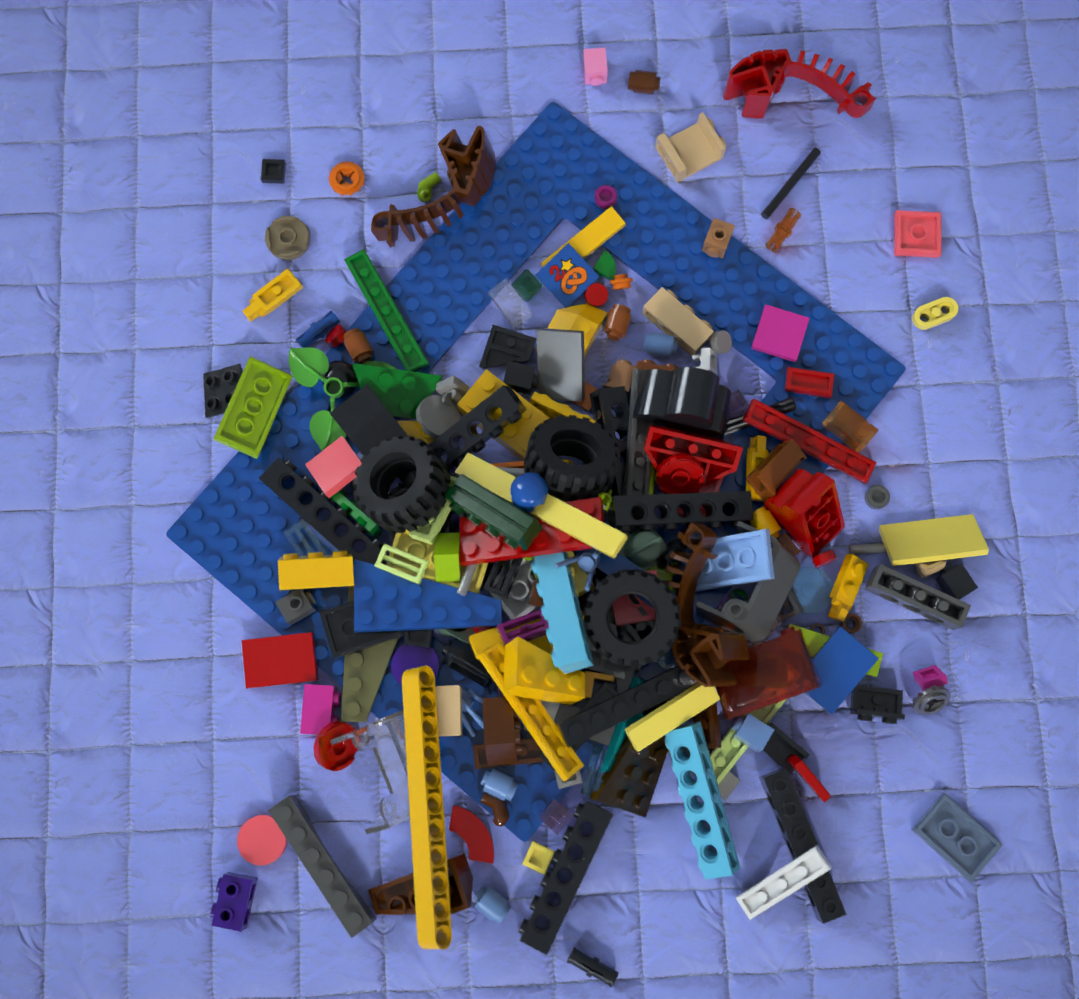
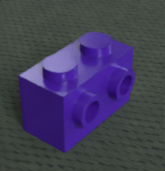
(233, 901)

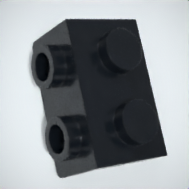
(877, 702)

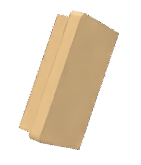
(449, 710)

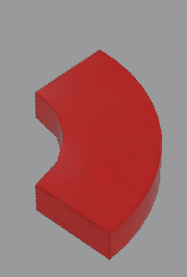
(474, 833)

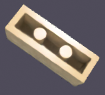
(678, 321)

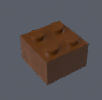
(501, 731)

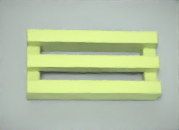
(420, 572)

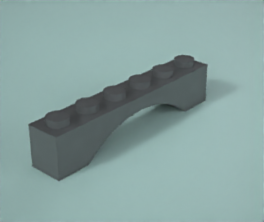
(334, 886)

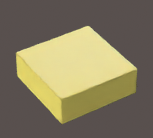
(538, 857)

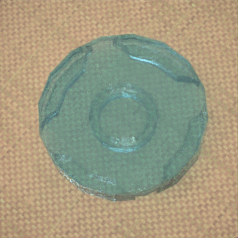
(813, 589)

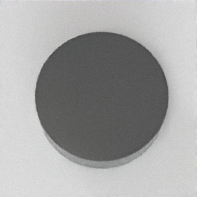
(877, 497)

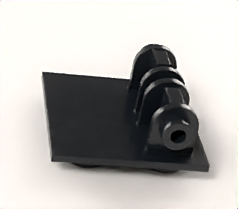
(219, 389)

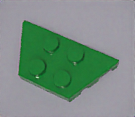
(396, 388)

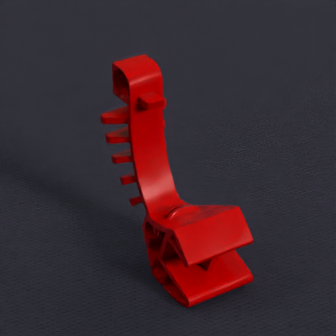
(765, 72)

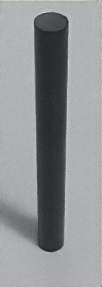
(792, 181)

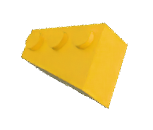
(315, 570)
(532, 675)

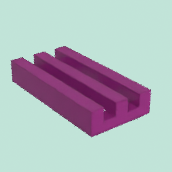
(526, 632)

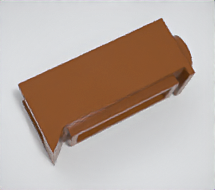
(775, 468)

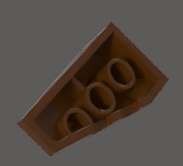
(399, 895)

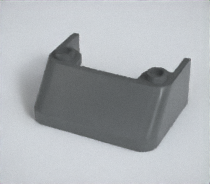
(760, 613)

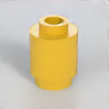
(765, 520)

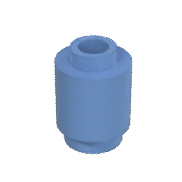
(660, 345)
(499, 785)
(491, 904)

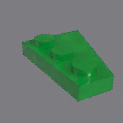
(356, 513)

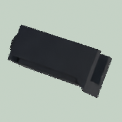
(462, 659)

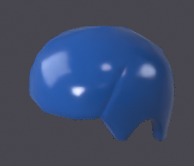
(528, 491)

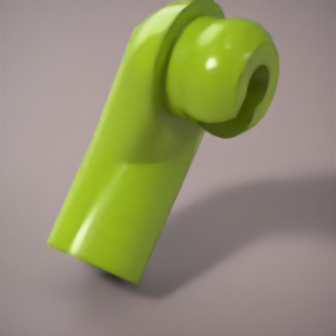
(425, 187)

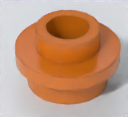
(621, 282)

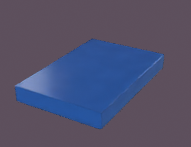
(841, 667)

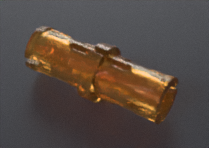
(783, 230)

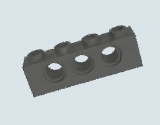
(917, 597)

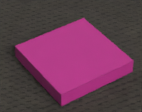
(780, 333)

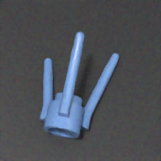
(587, 562)
(467, 702)

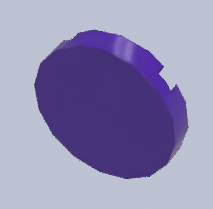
(412, 657)

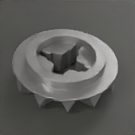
(931, 700)

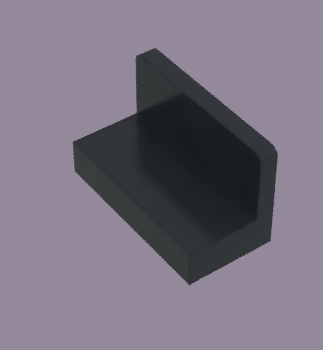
(781, 747)

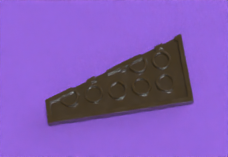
(633, 775)

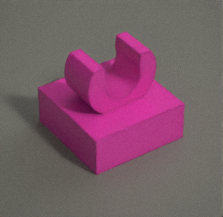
(929, 676)

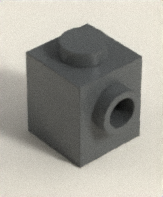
(297, 605)

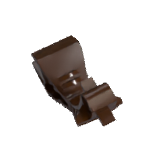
(470, 175)
(700, 647)

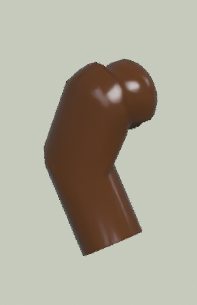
(499, 808)

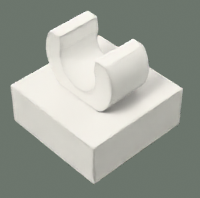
(708, 360)

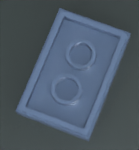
(957, 837)

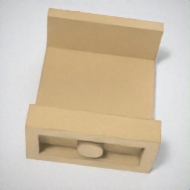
(691, 148)

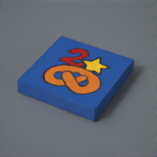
(567, 275)

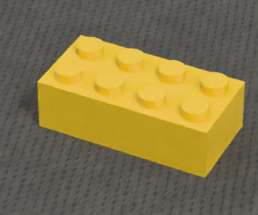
(516, 435)

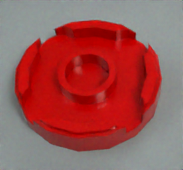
(680, 475)
(335, 756)

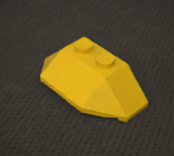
(580, 318)

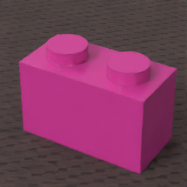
(319, 707)

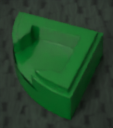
(605, 266)

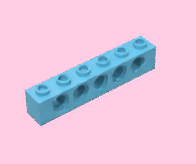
(712, 865)

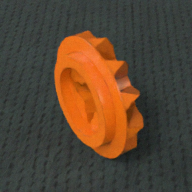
(346, 169)

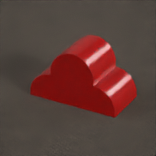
(808, 510)

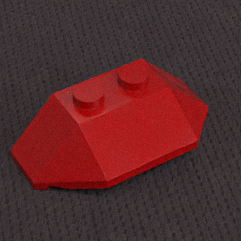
(714, 454)

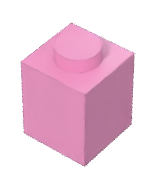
(595, 66)

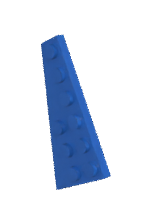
(398, 604)

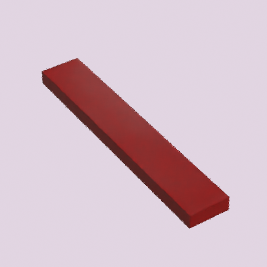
(809, 440)

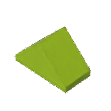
(447, 557)

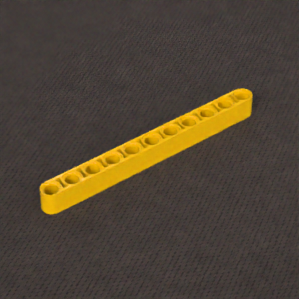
(426, 809)

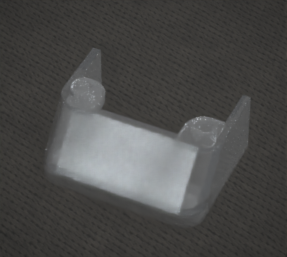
(388, 742)

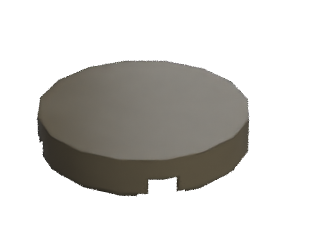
(287, 238)

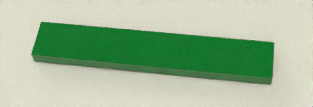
(386, 311)

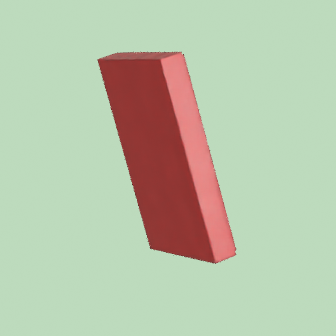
(280, 660)

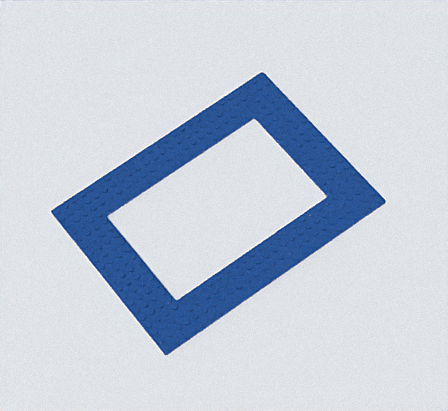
(540, 180)

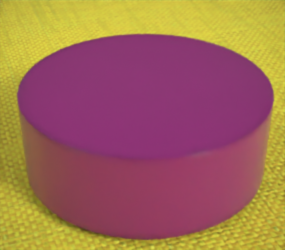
(605, 196)

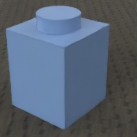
(752, 732)

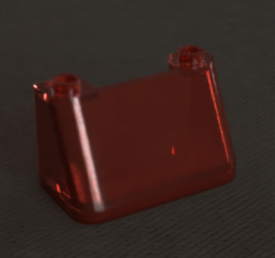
(770, 675)

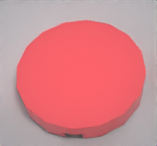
(261, 840)

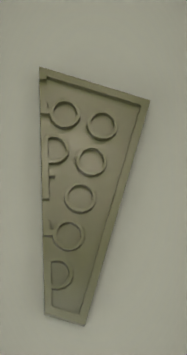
(363, 677)

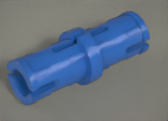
(318, 330)

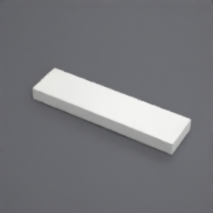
(783, 882)

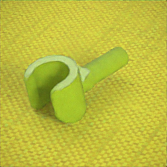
(607, 499)

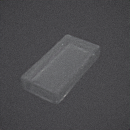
(510, 303)

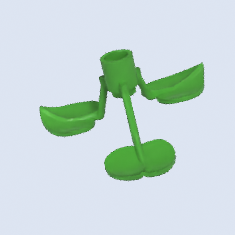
(307, 368)

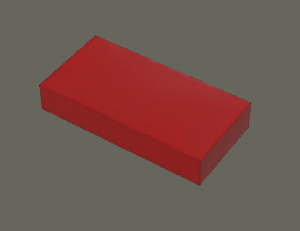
(809, 382)
(809, 778)

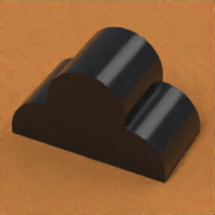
(683, 400)

